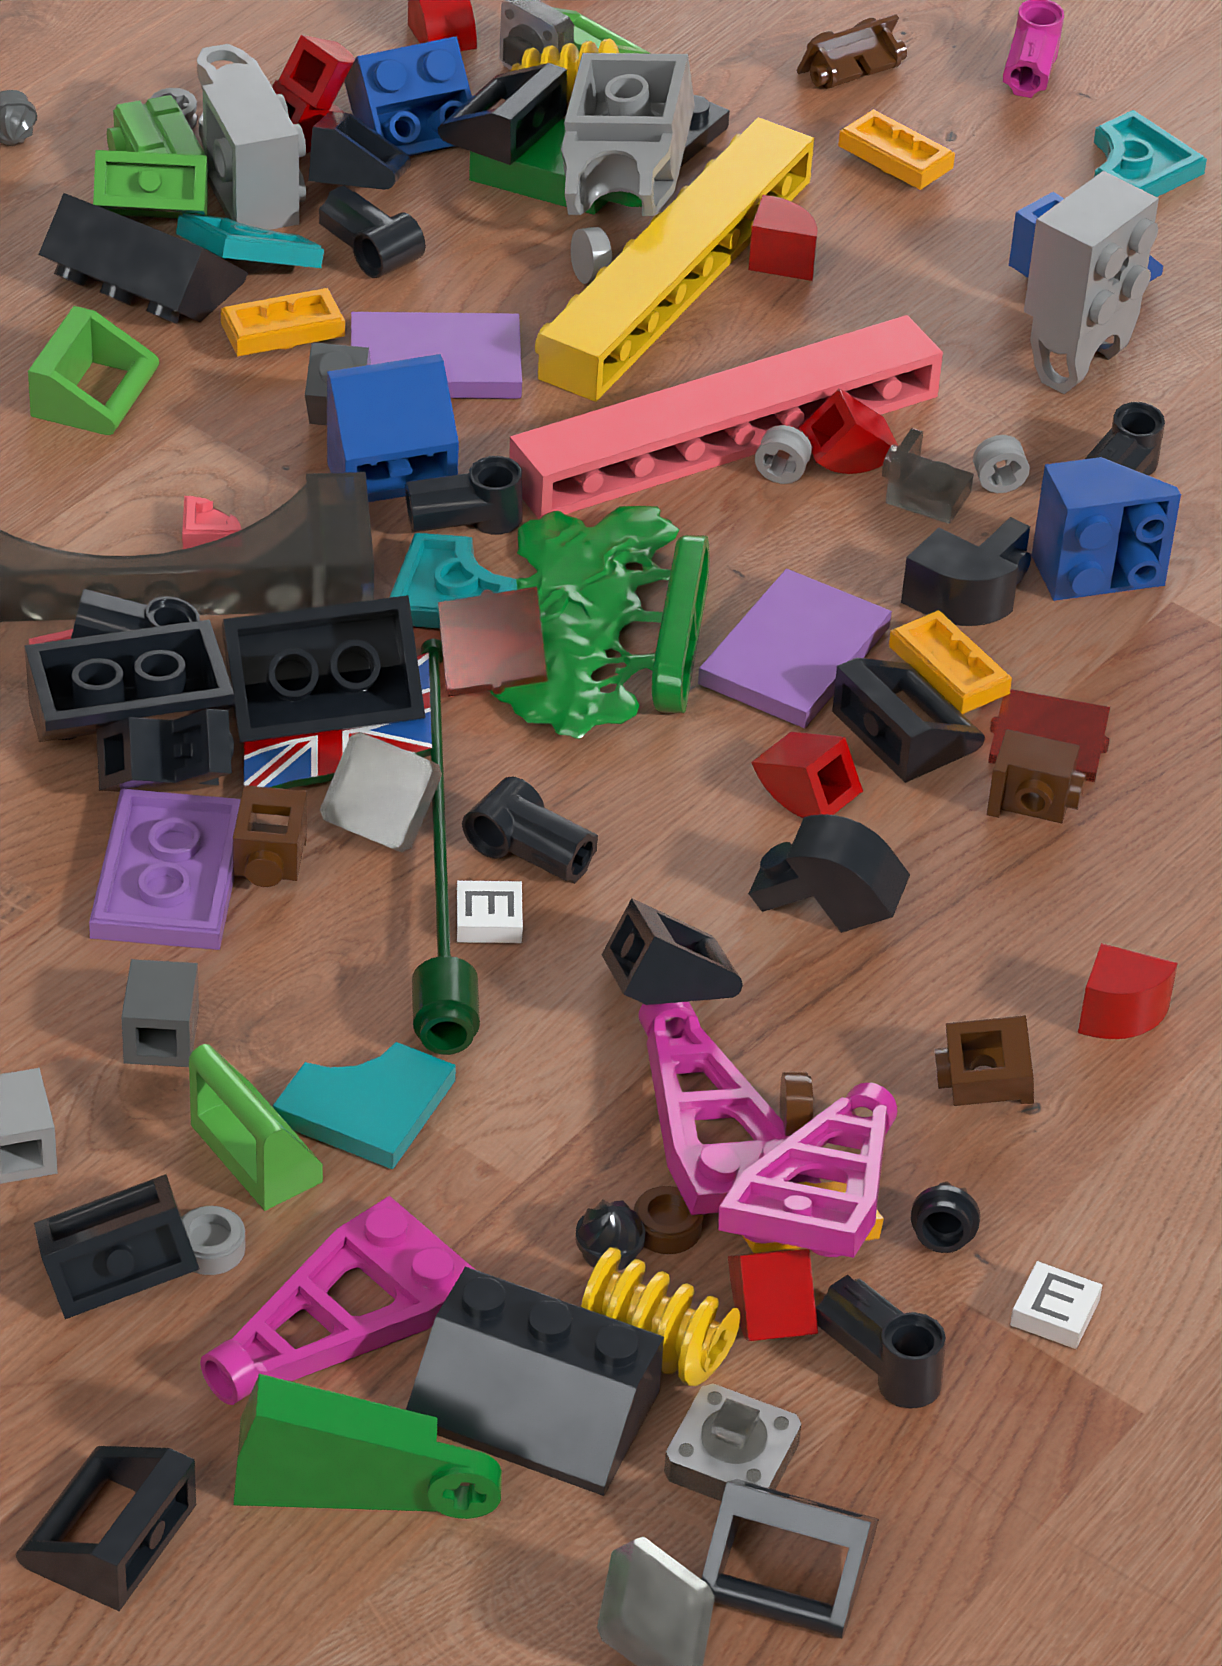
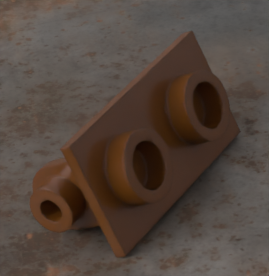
(834, 56)

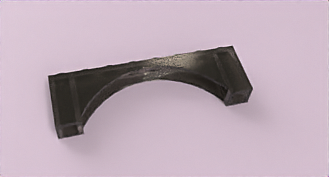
(297, 557)

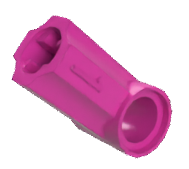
(1034, 47)

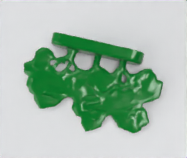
(587, 602)

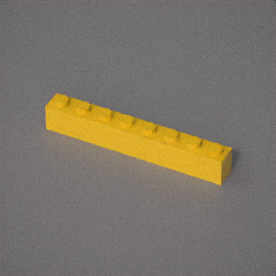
(671, 261)

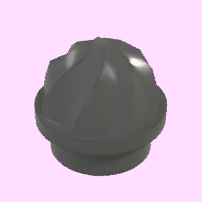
(16, 117)

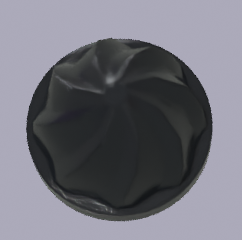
(945, 1218)
(607, 1227)

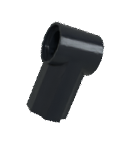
(377, 239)
(1133, 438)
(483, 497)
(109, 614)
(517, 822)
(896, 1345)

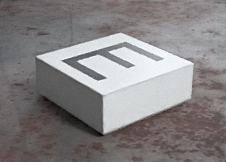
(489, 911)
(1056, 1305)

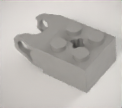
(626, 128)
(249, 141)
(1089, 275)

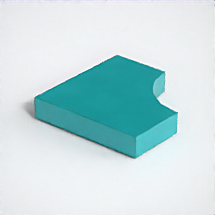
(1146, 154)
(249, 243)
(440, 571)
(369, 1106)

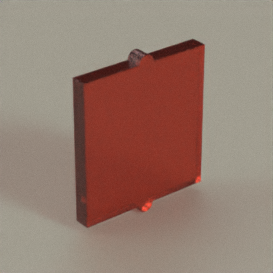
(492, 641)
(1057, 720)

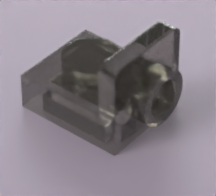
(924, 484)

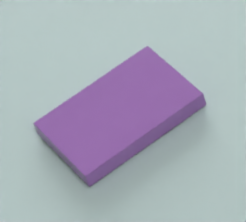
(477, 348)
(790, 647)
(166, 870)

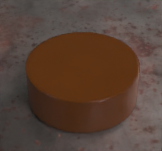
(795, 1100)
(667, 1221)

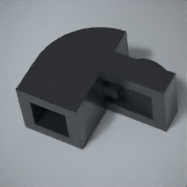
(967, 580)
(165, 753)
(840, 865)

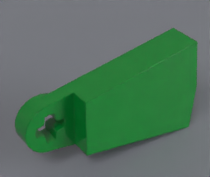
(539, 173)
(354, 1453)

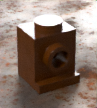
(1035, 777)
(269, 851)
(991, 1043)

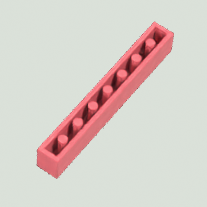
(719, 416)

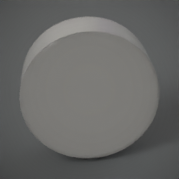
(589, 253)
(215, 1238)

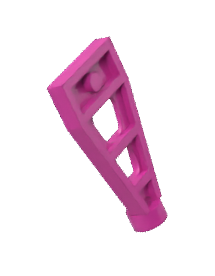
(704, 1170)
(815, 1218)
(389, 1249)

